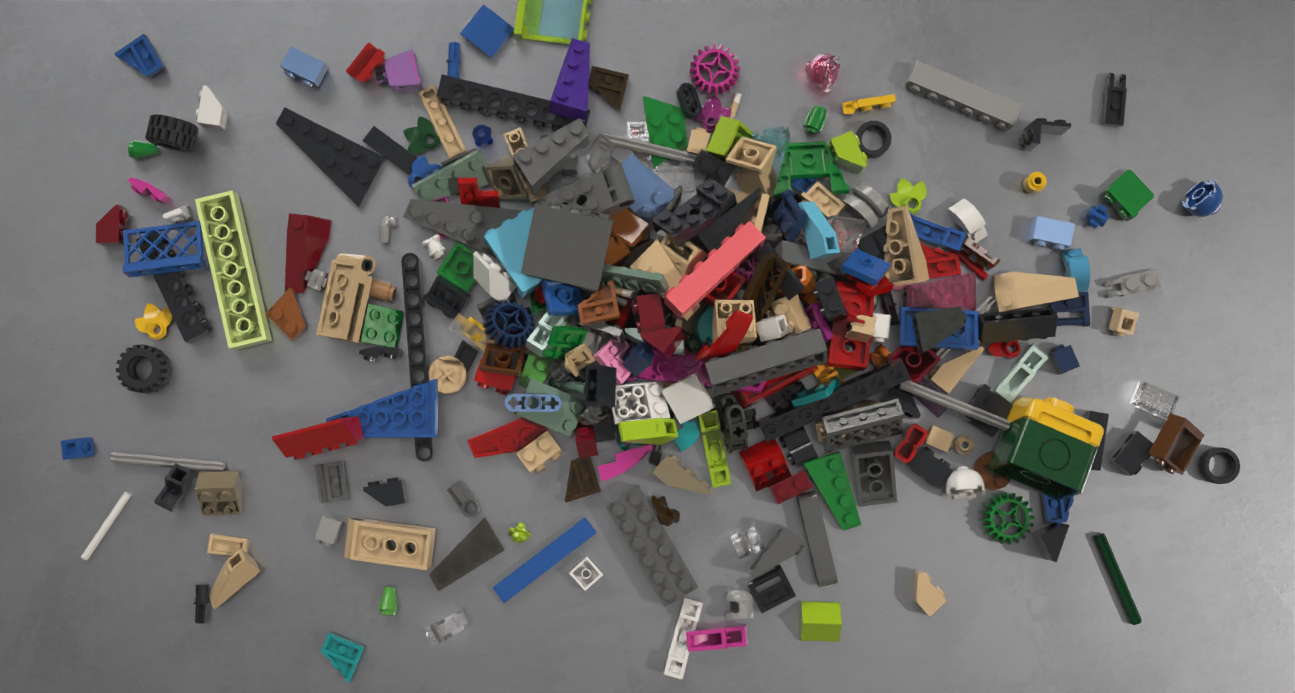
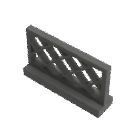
(862, 418)

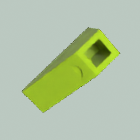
(648, 431)

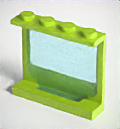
(552, 20)

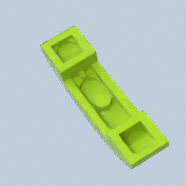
(714, 448)

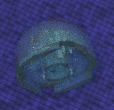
(775, 136)

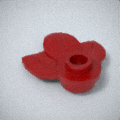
(1000, 349)

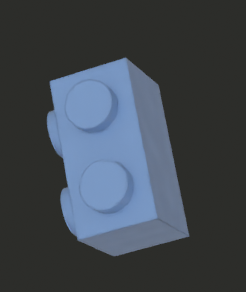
(304, 67)

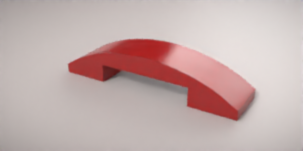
(728, 341)

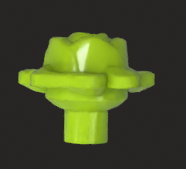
(519, 533)

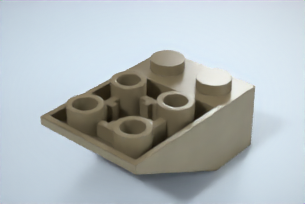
(674, 475)

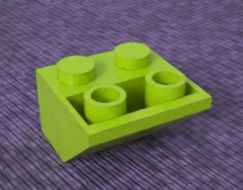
(847, 152)

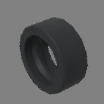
(885, 132)
(1233, 460)

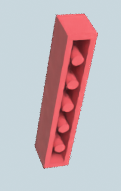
(713, 270)

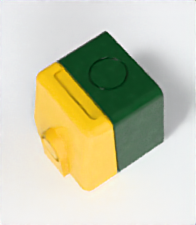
(1047, 447)

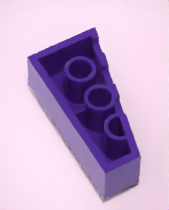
(571, 88)

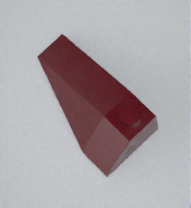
(304, 248)

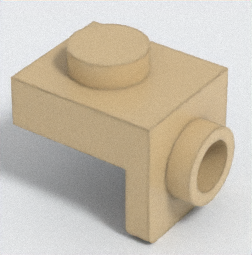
(578, 358)

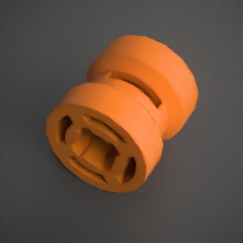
(879, 356)

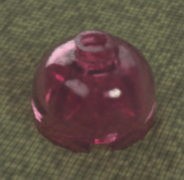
(823, 71)

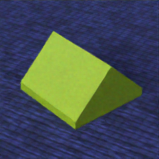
(820, 621)

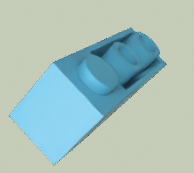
(818, 232)

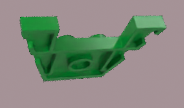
(809, 161)

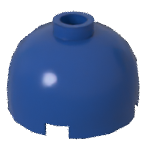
(1204, 199)

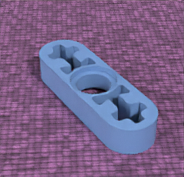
(547, 398)

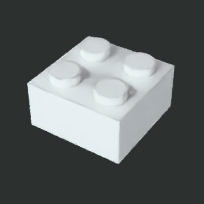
(586, 573)

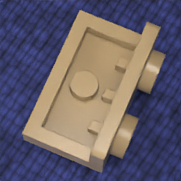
(825, 201)
(539, 453)

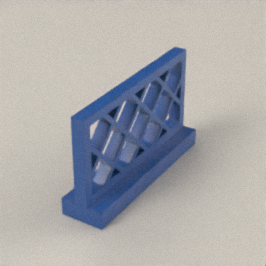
(163, 265)

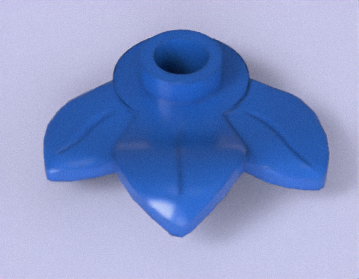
(421, 169)

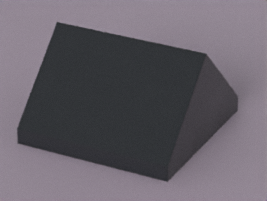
(1050, 540)

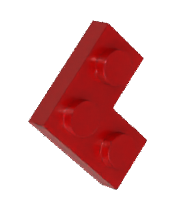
(471, 195)

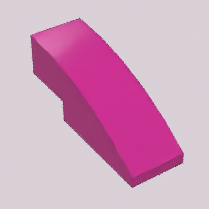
(624, 461)
(717, 638)

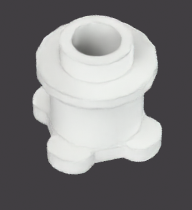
(434, 247)

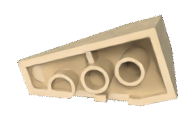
(903, 249)

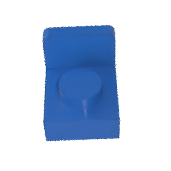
(77, 448)

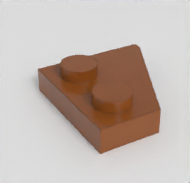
(600, 306)
(287, 315)

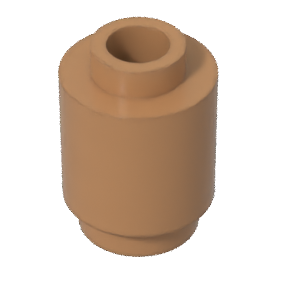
(382, 290)

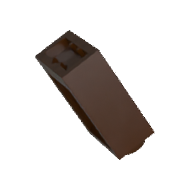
(1185, 448)

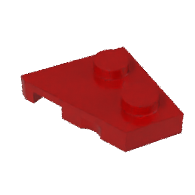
(941, 263)

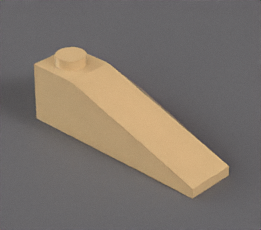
(1027, 290)

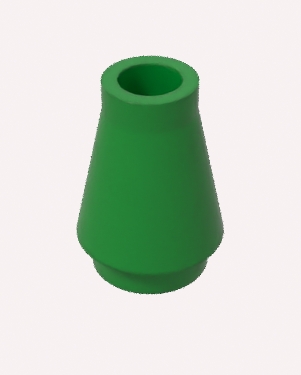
(141, 149)

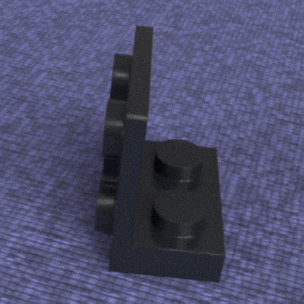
(989, 402)

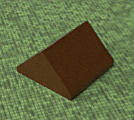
(502, 361)

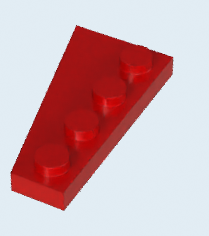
(506, 438)

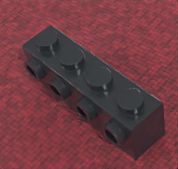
(1017, 325)

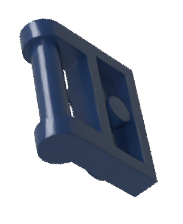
(787, 221)
(1078, 304)

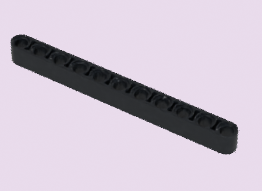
(422, 346)

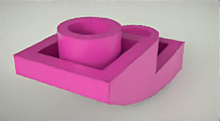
(145, 188)

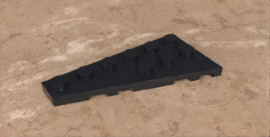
(342, 160)

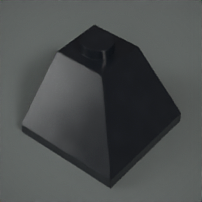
(906, 400)

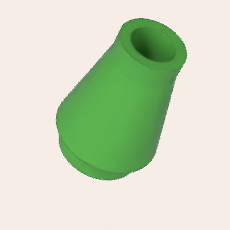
(388, 602)

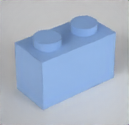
(1051, 232)

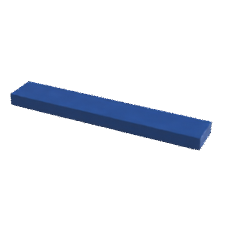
(544, 560)

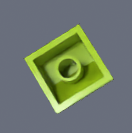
(726, 136)

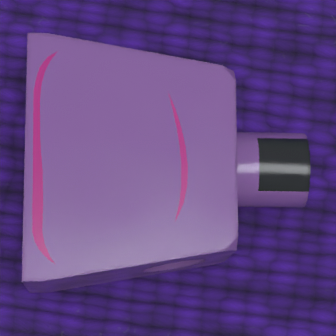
(401, 72)

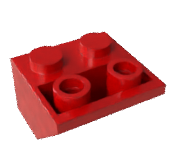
(765, 464)

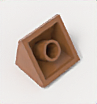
(630, 228)

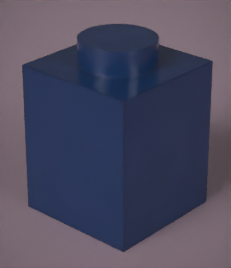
(638, 358)
(1063, 359)

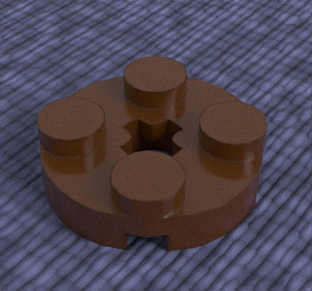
(991, 483)

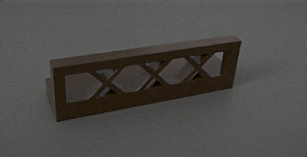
(759, 279)

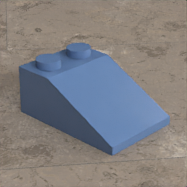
(648, 189)

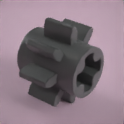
(559, 371)

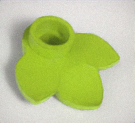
(908, 193)

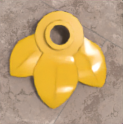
(152, 319)

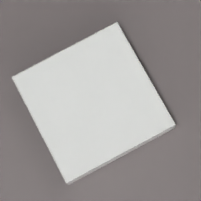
(688, 398)

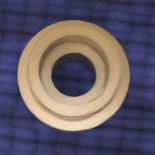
(958, 447)

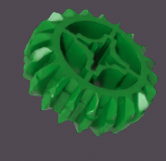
(1012, 511)

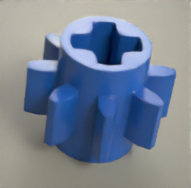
(1097, 216)

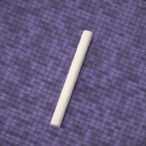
(105, 526)

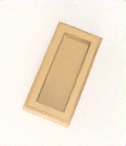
(226, 545)

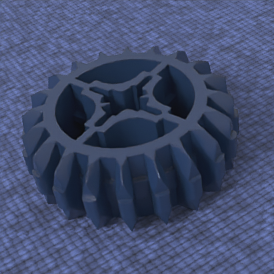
(500, 316)

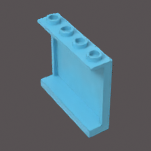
(509, 247)

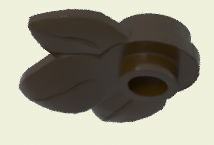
(665, 515)

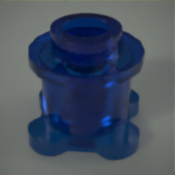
(486, 139)

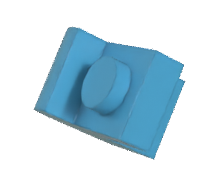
(1077, 267)

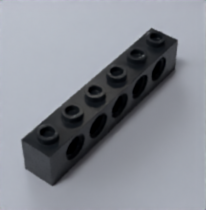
(189, 332)

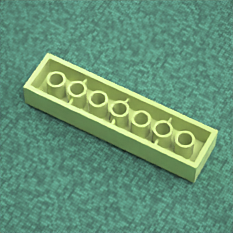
(233, 270)

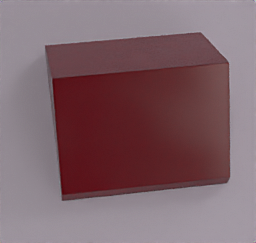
(664, 340)
(915, 364)

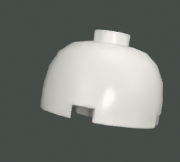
(964, 484)

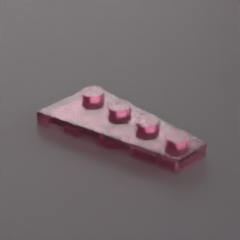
(945, 293)

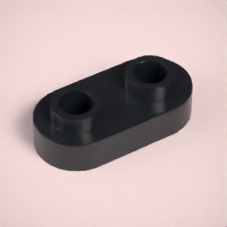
(690, 103)

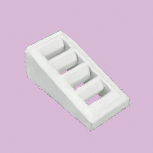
(179, 215)

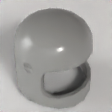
(740, 605)

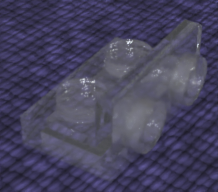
(677, 175)

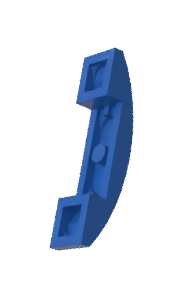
(937, 234)

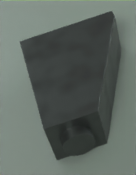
(935, 326)

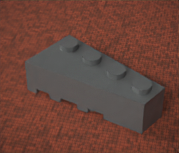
(547, 156)

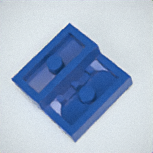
(486, 31)

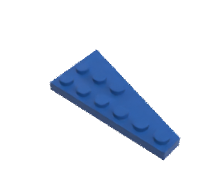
(400, 414)

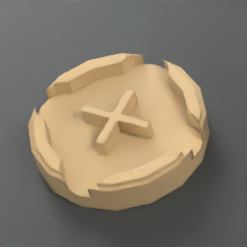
(450, 374)

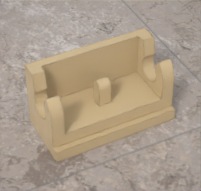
(862, 331)

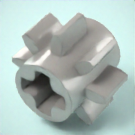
(316, 279)

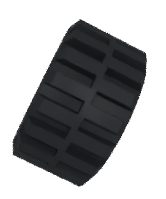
(171, 133)
(128, 365)

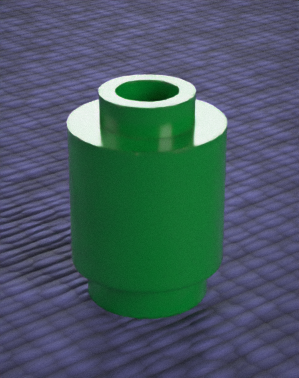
(815, 120)

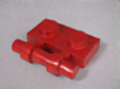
(883, 286)

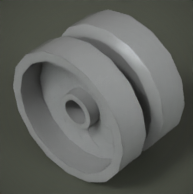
(866, 205)

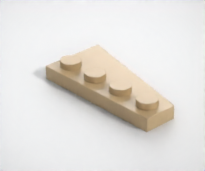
(657, 260)

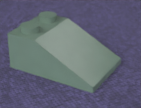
(564, 419)

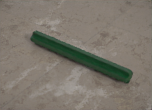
(1118, 579)

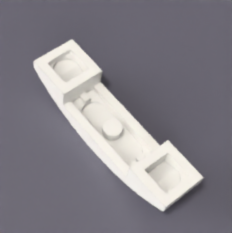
(678, 651)

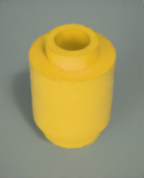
(1029, 184)

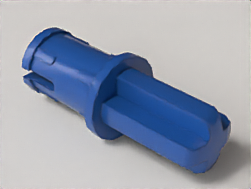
(453, 59)

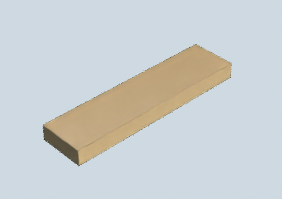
(442, 122)

